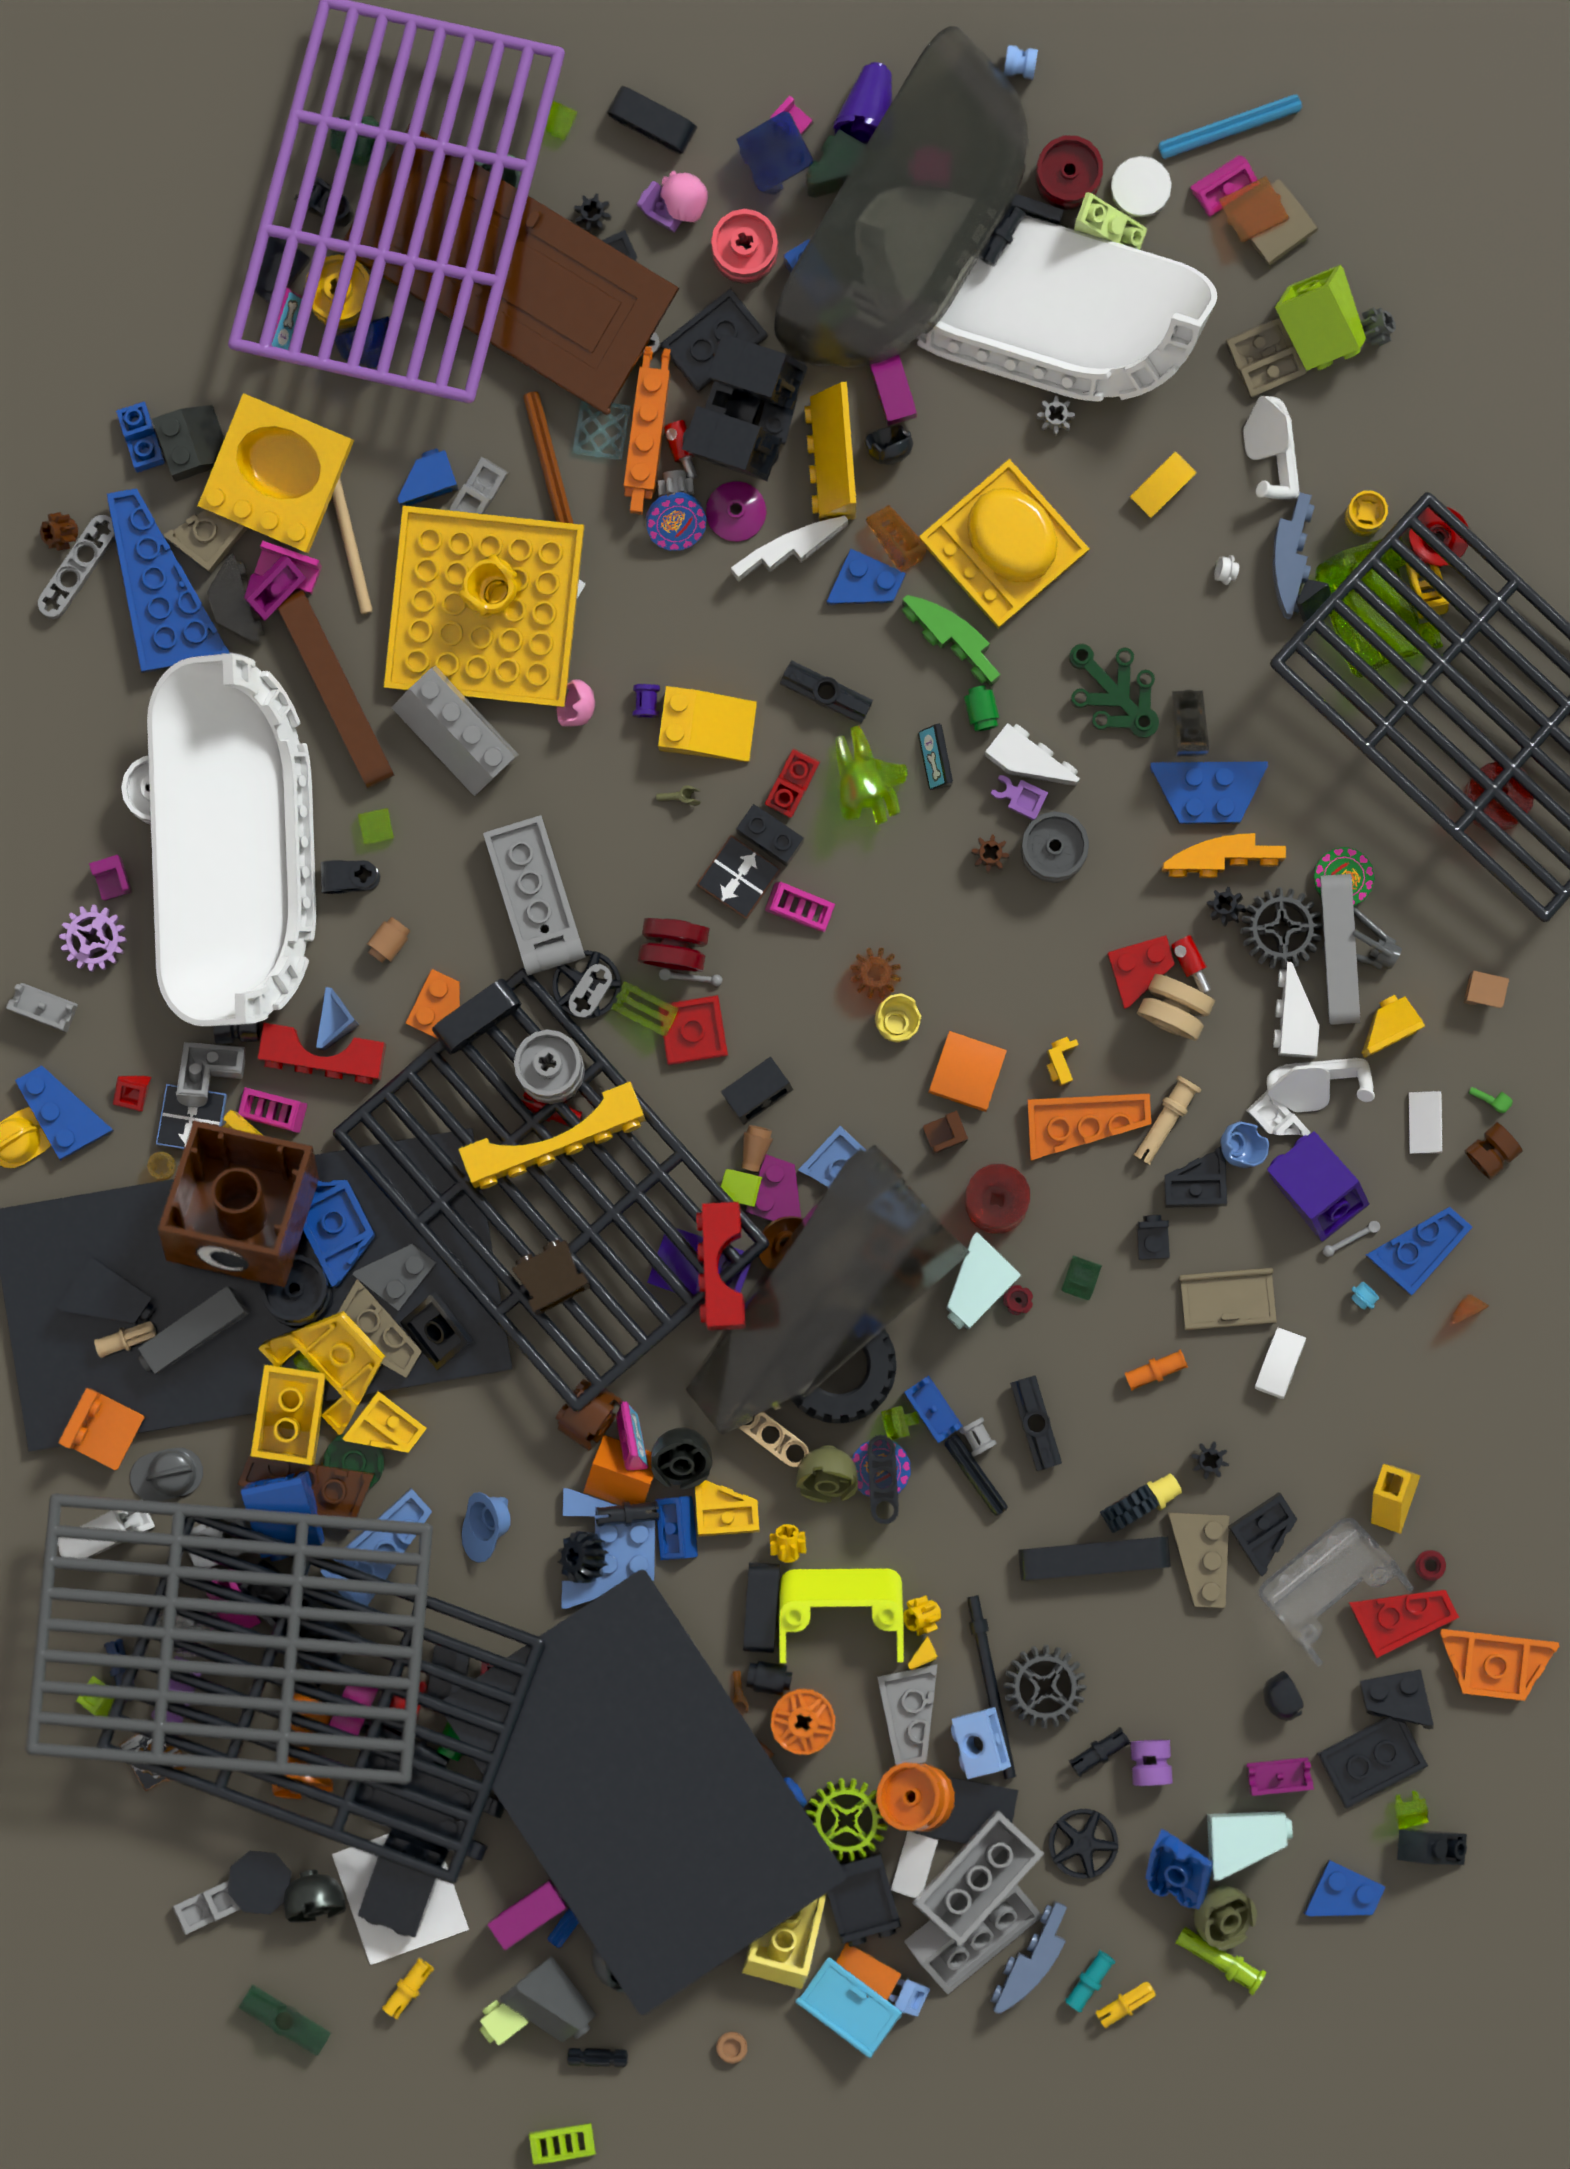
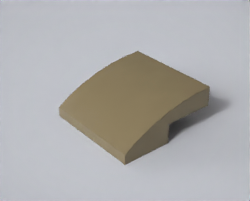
(1284, 237)
(1265, 356)

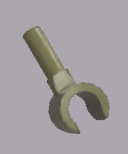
(683, 795)

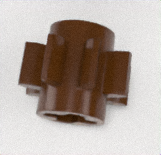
(59, 531)
(989, 862)

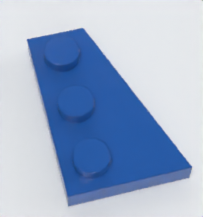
(60, 1113)
(1419, 1251)

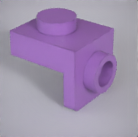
(655, 207)

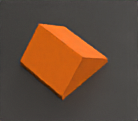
(611, 1480)

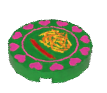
(1347, 861)

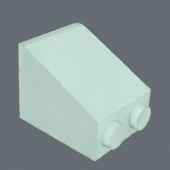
(979, 1283)
(1244, 1838)

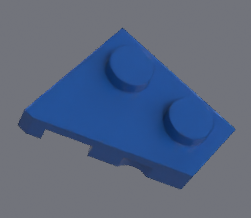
(865, 581)
(1343, 1893)

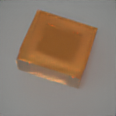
(1469, 1306)

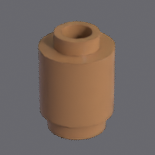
(388, 940)

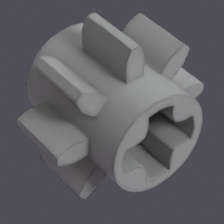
(1056, 424)
(675, 482)

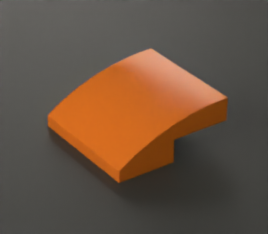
(967, 1071)
(869, 1970)

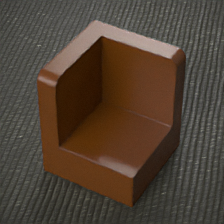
(945, 1132)

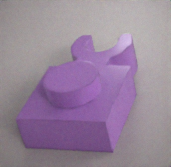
(1025, 798)

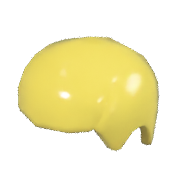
(897, 1018)

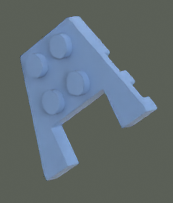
(628, 1548)

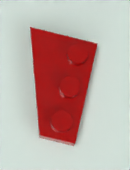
(1401, 1618)

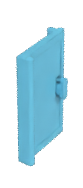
(841, 2005)

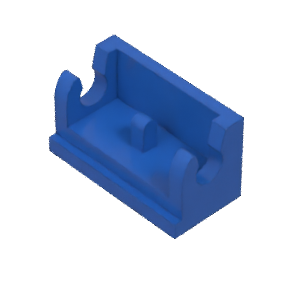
(933, 1409)

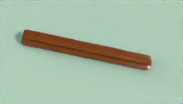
(547, 457)

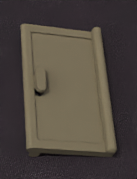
(1228, 1297)

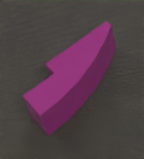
(893, 390)

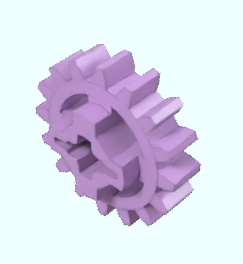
(99, 925)

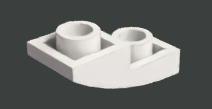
(1280, 1363)

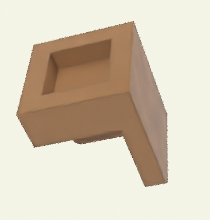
(1486, 989)

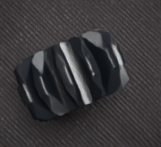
(583, 1557)

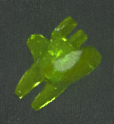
(866, 779)

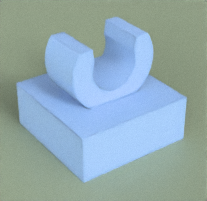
(911, 1997)

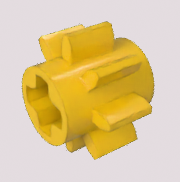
(787, 1543)
(922, 1615)

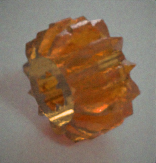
(884, 977)

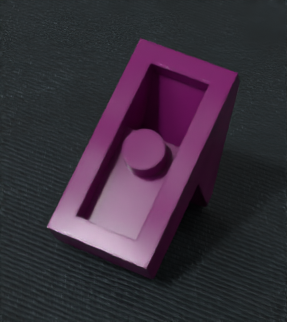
(271, 590)

